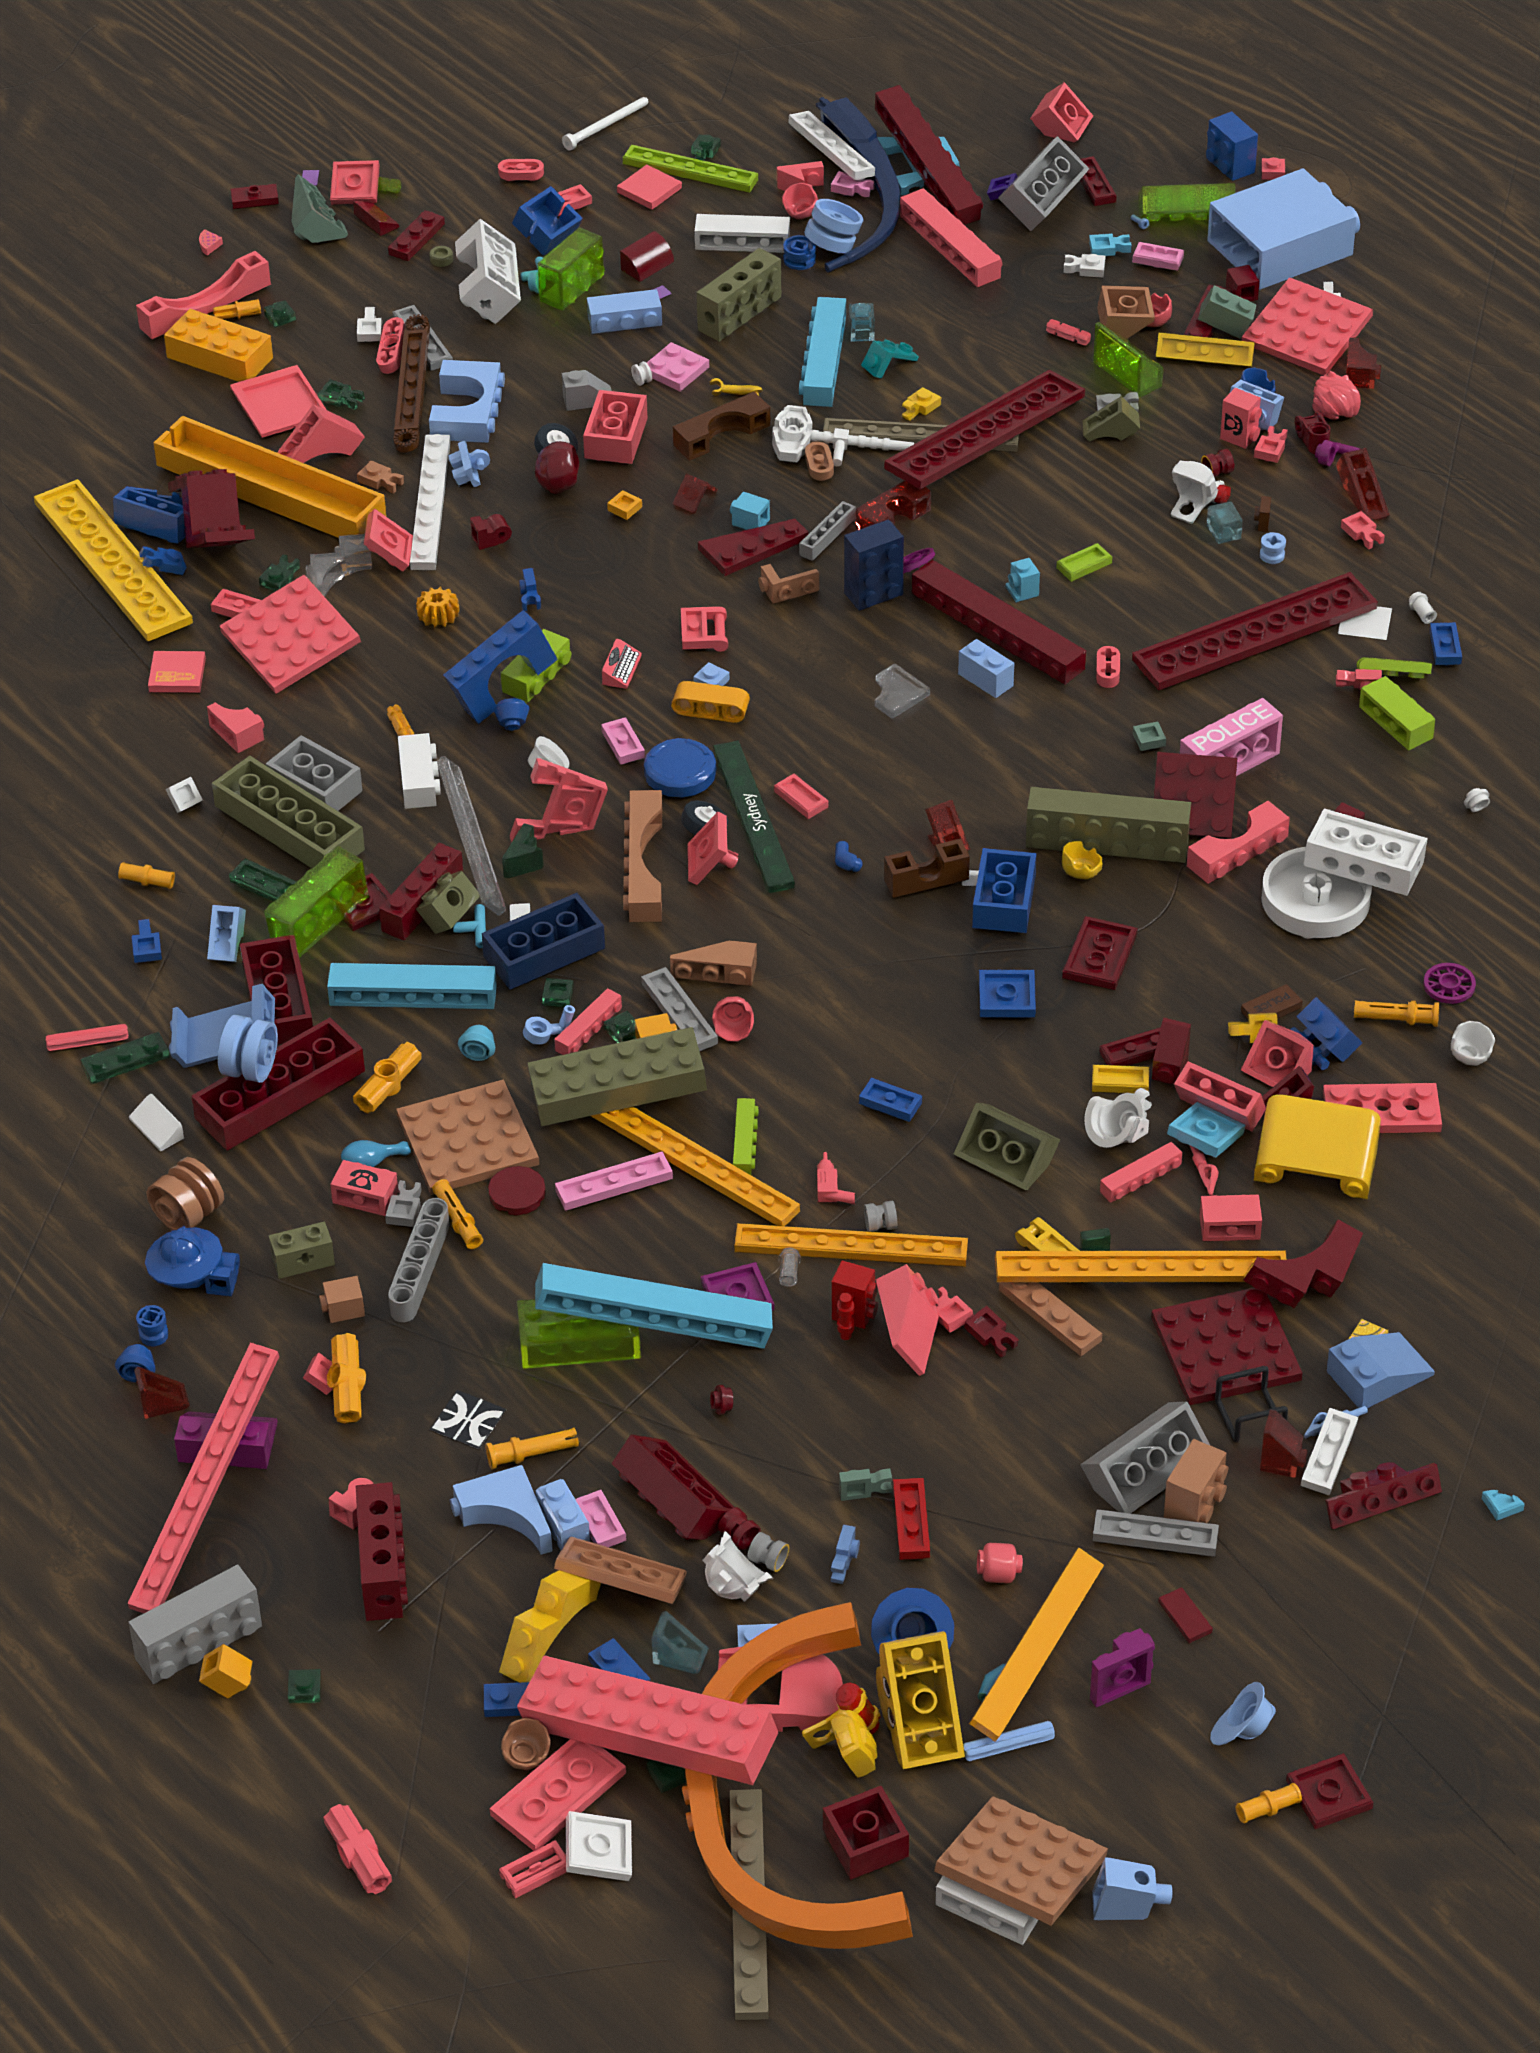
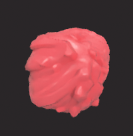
(1336, 397)

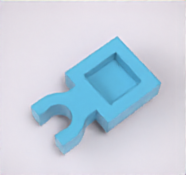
(1107, 244)

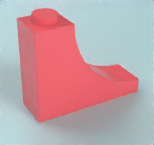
(321, 434)

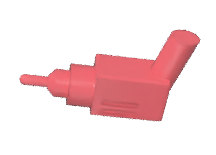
(827, 1184)

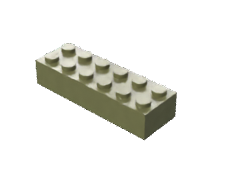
(285, 813)
(1109, 824)
(617, 1076)

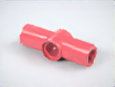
(357, 1849)

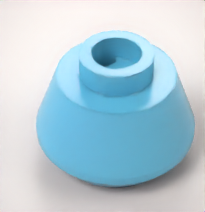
(477, 1043)

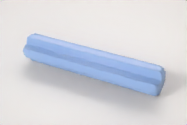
(1009, 1741)

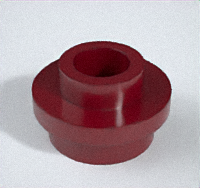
(721, 1399)

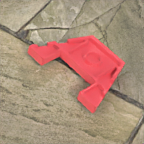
(572, 804)

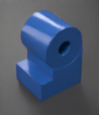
(227, 1271)

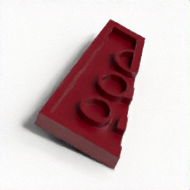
(750, 546)

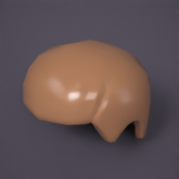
(525, 1744)

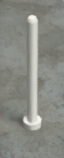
(570, 141)

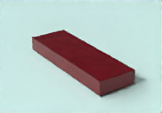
(1096, 183)
(1130, 1049)

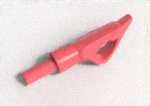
(1205, 1170)

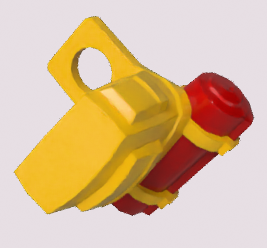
(852, 1728)

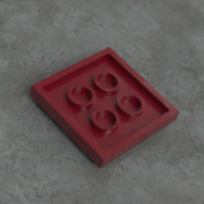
(1205, 783)

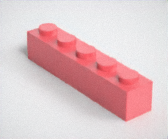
(588, 1022)
(1140, 1172)

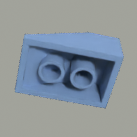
(1376, 1367)

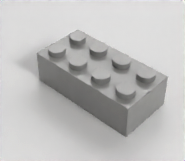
(1043, 183)
(195, 1624)

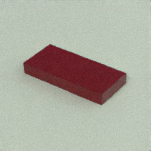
(1185, 1615)

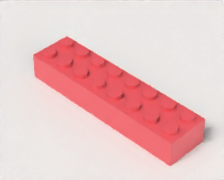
(649, 1719)

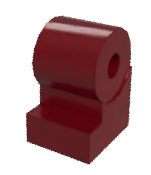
(489, 531)

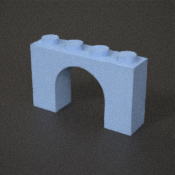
(475, 420)

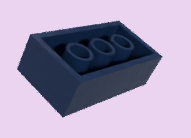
(543, 940)

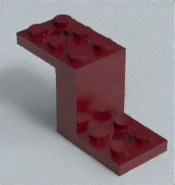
(210, 509)

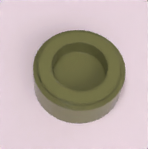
(441, 256)

